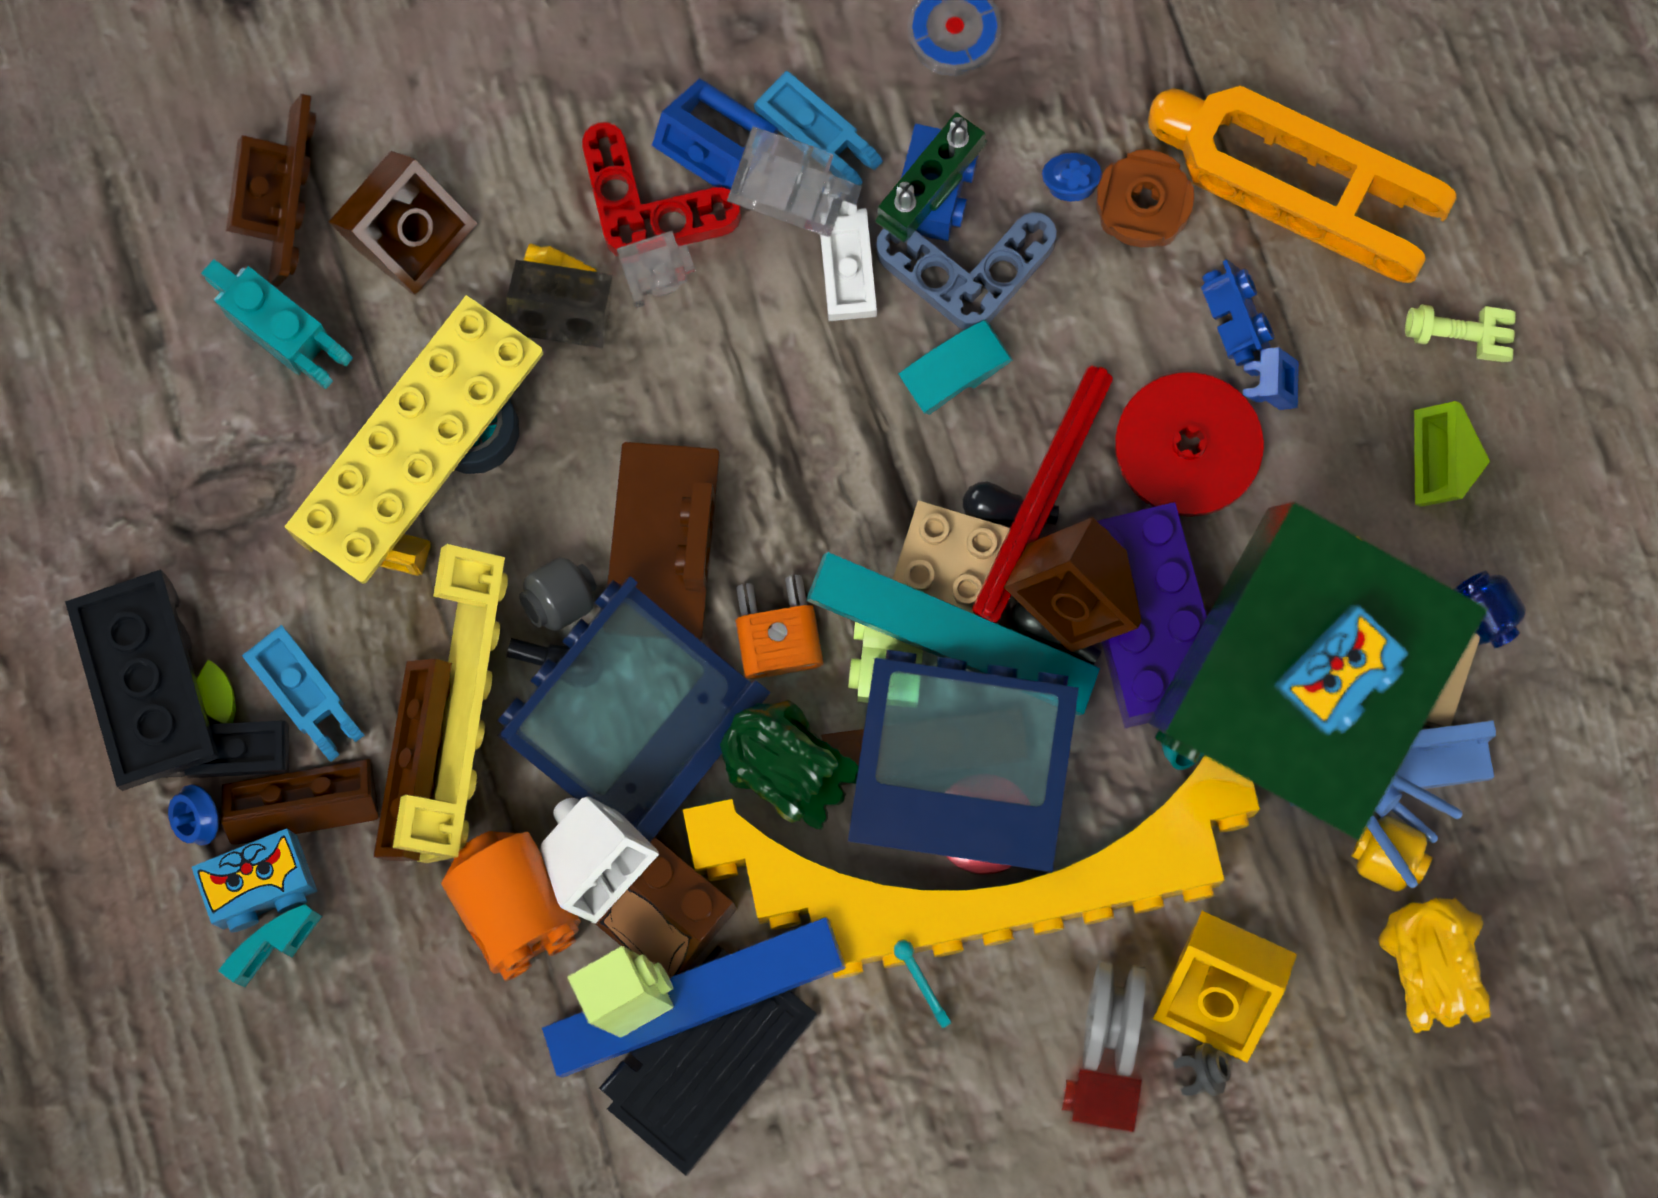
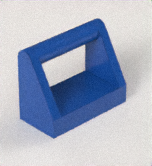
(698, 144)

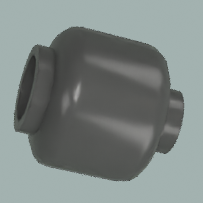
(558, 594)

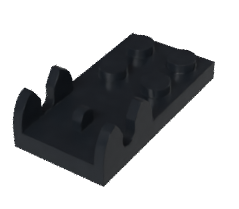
(142, 679)

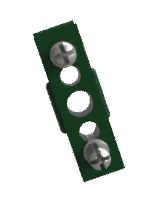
(901, 210)

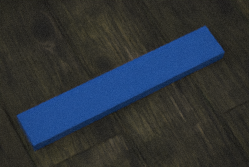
(705, 995)

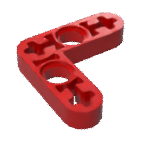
(629, 209)

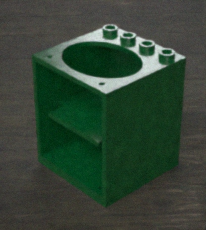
(1272, 609)

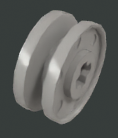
(1114, 1017)

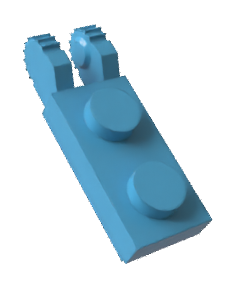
(809, 120)
(299, 688)

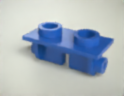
(1233, 295)

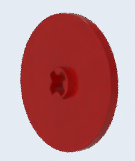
(1201, 408)

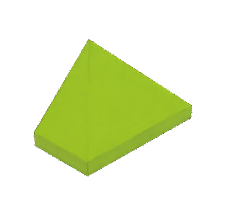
(1445, 454)

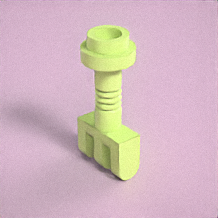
(1422, 324)

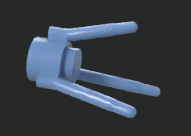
(1391, 802)

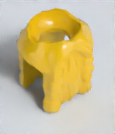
(1437, 962)

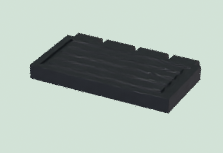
(704, 1075)

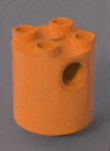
(508, 901)

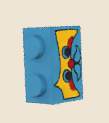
(1342, 671)
(254, 881)

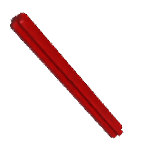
(1044, 489)

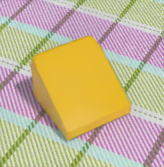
(408, 555)

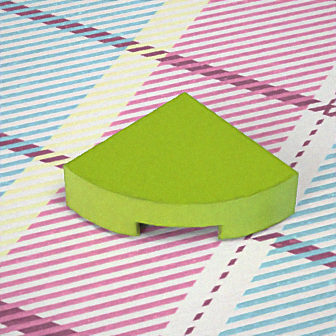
(216, 693)

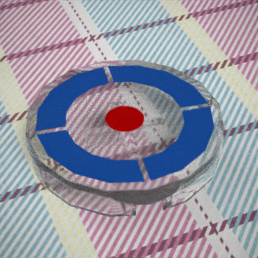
(954, 34)

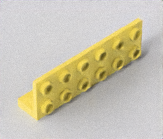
(414, 440)
(437, 824)

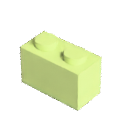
(622, 991)

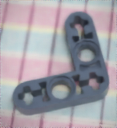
(962, 284)

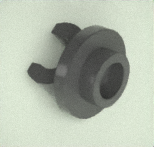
(1211, 1070)

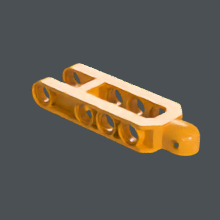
(1193, 122)

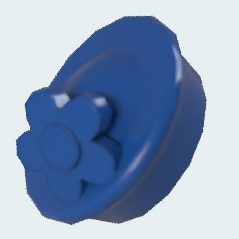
(1071, 176)
(193, 815)

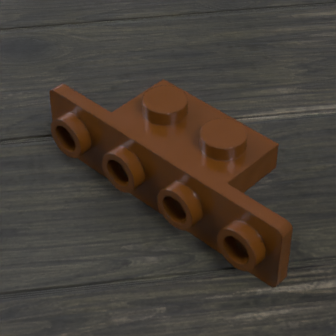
(268, 189)

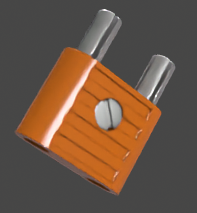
(780, 638)

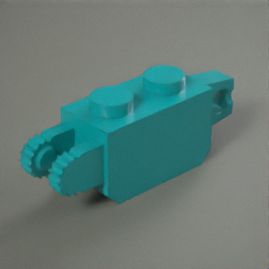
(274, 321)

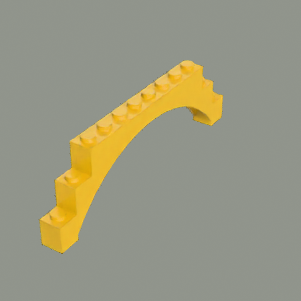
(1158, 860)

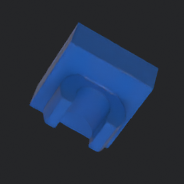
(1277, 379)

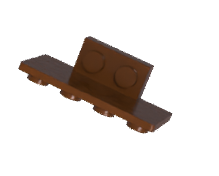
(666, 526)

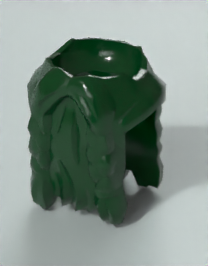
(785, 762)

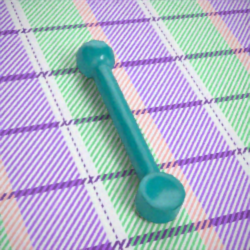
(904, 951)

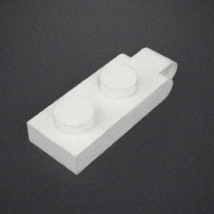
(849, 266)

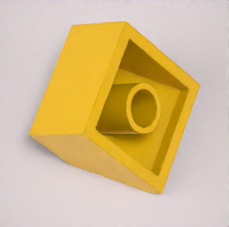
(1225, 986)

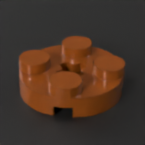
(1141, 226)

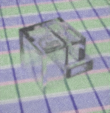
(790, 182)

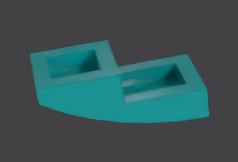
(954, 366)
(283, 933)

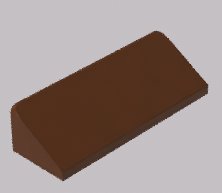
(299, 801)

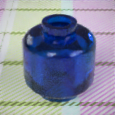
(1503, 606)

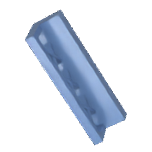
(1449, 756)

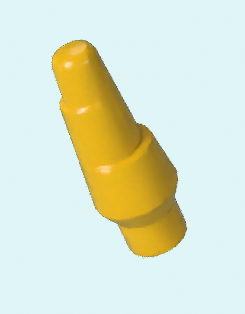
(553, 256)

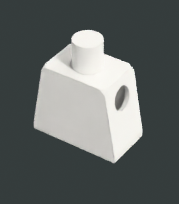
(593, 856)

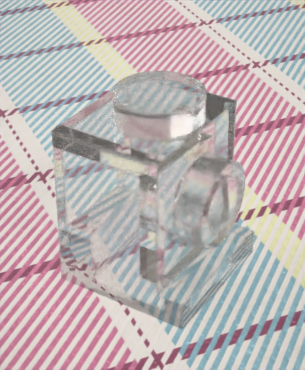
(655, 266)

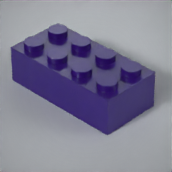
(1169, 607)

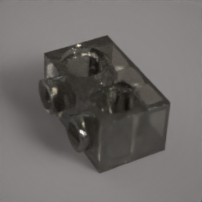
(559, 303)

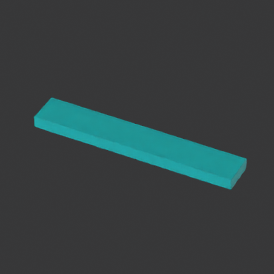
(939, 626)

